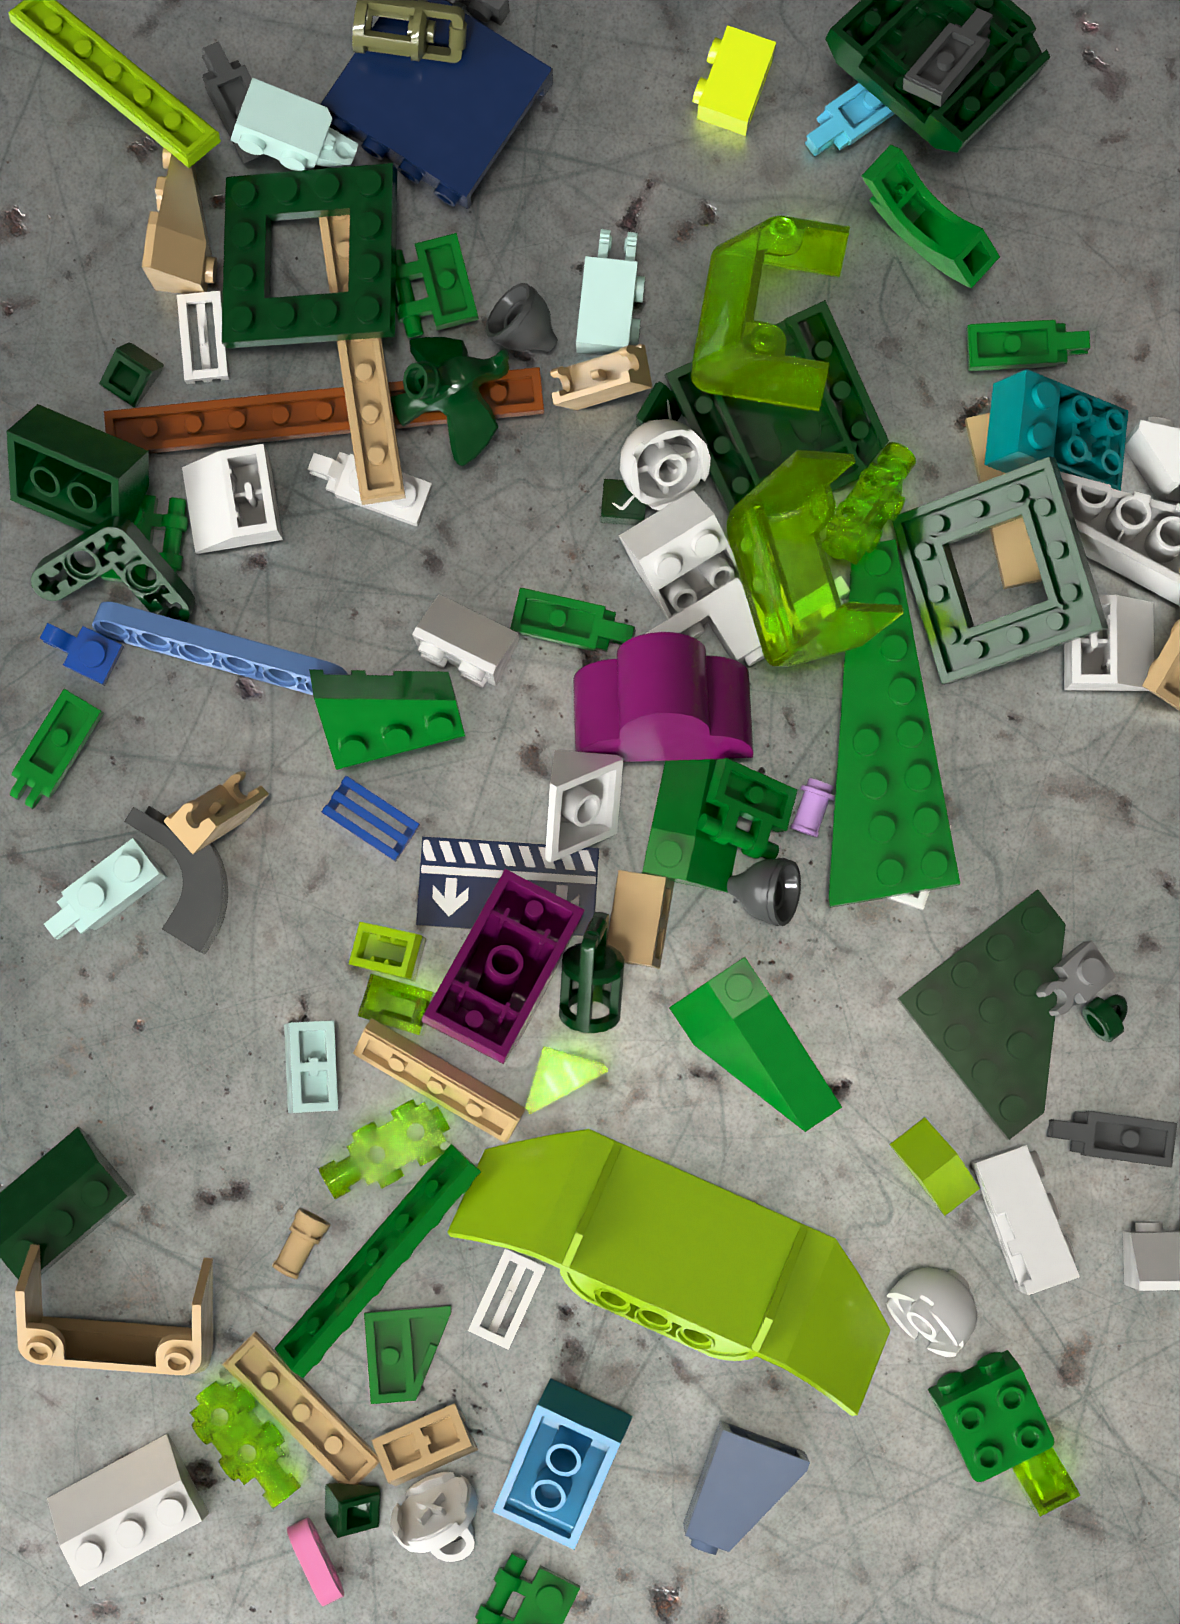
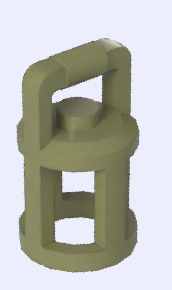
(420, 29)

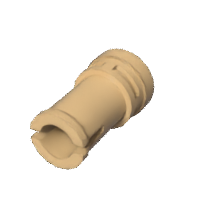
(305, 1233)

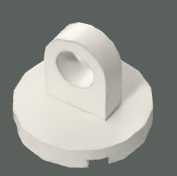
(435, 1515)

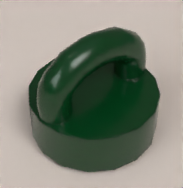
(1103, 1019)

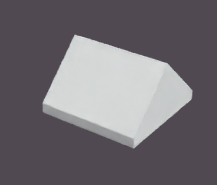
(582, 801)

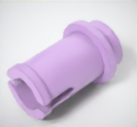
(812, 807)

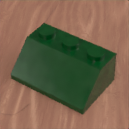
(74, 470)
(59, 1202)

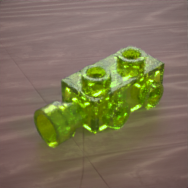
(869, 505)
(397, 1146)
(242, 1429)

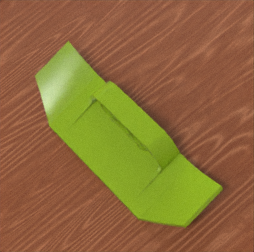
(681, 1257)

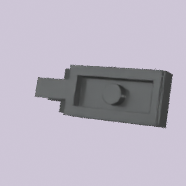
(949, 59)
(227, 89)
(1118, 1137)

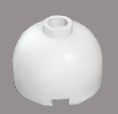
(663, 462)
(936, 1306)

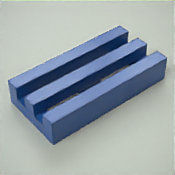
(339, 798)

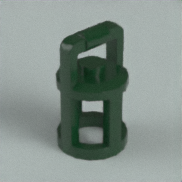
(592, 966)

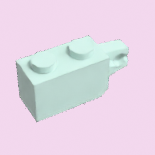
(290, 130)
(106, 890)

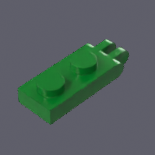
(54, 748)

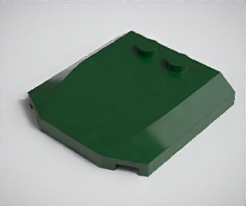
(886, 37)
(756, 437)

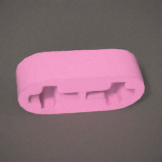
(315, 1562)

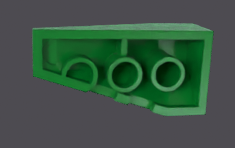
(675, 843)
(749, 1037)

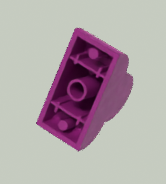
(663, 702)
(504, 967)

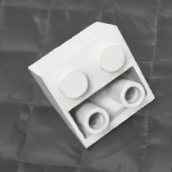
(1156, 454)
(232, 499)
(681, 554)
(465, 640)
(1115, 656)

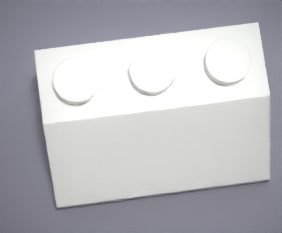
(1151, 1257)
(125, 1509)

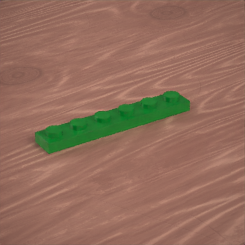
(377, 1261)

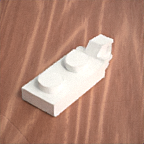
(344, 483)

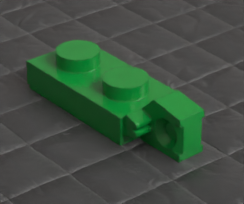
(1022, 344)
(568, 621)

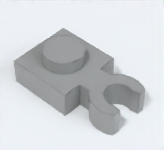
(1081, 978)

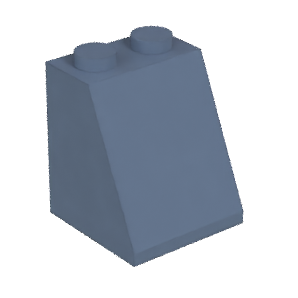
(739, 1486)

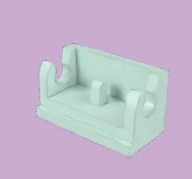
(311, 1066)

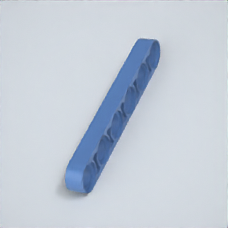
(209, 647)

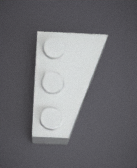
(1025, 1219)

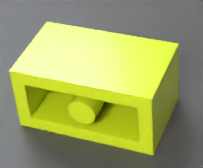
(735, 80)

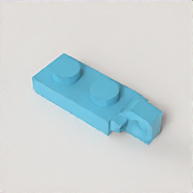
(847, 120)

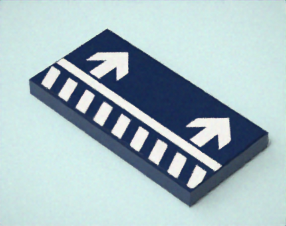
(463, 872)

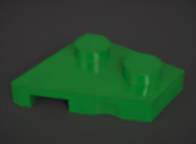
(401, 1350)

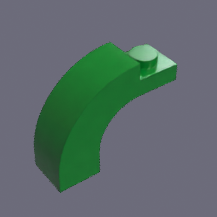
(925, 223)

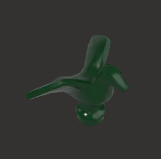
(450, 383)

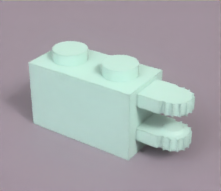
(609, 299)

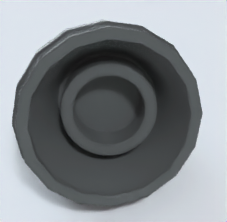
(521, 321)
(768, 890)

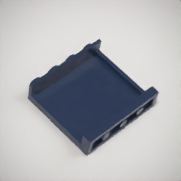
(438, 116)

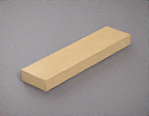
(1010, 540)
(438, 1080)
(301, 1411)

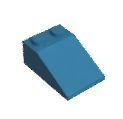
(562, 1463)

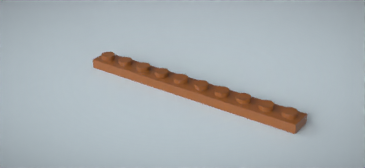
(291, 415)

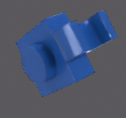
(87, 653)

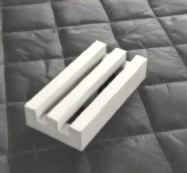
(207, 374)
(491, 1333)

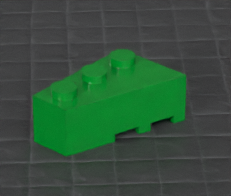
(384, 713)

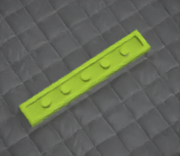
(116, 79)

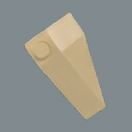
(177, 238)

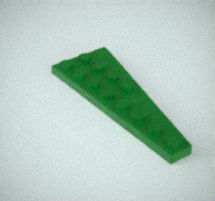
(889, 790)

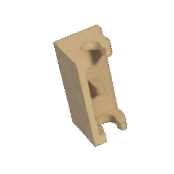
(603, 378)
(214, 813)
(640, 917)
(424, 1445)

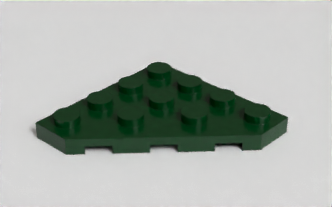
(987, 1015)

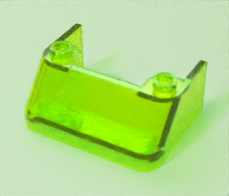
(746, 355)
(787, 569)

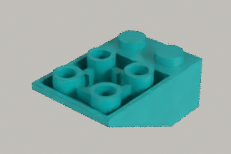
(1045, 419)

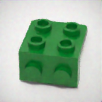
(992, 1415)

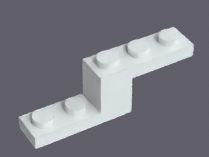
(730, 620)

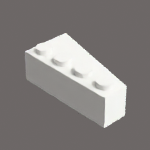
(1128, 533)

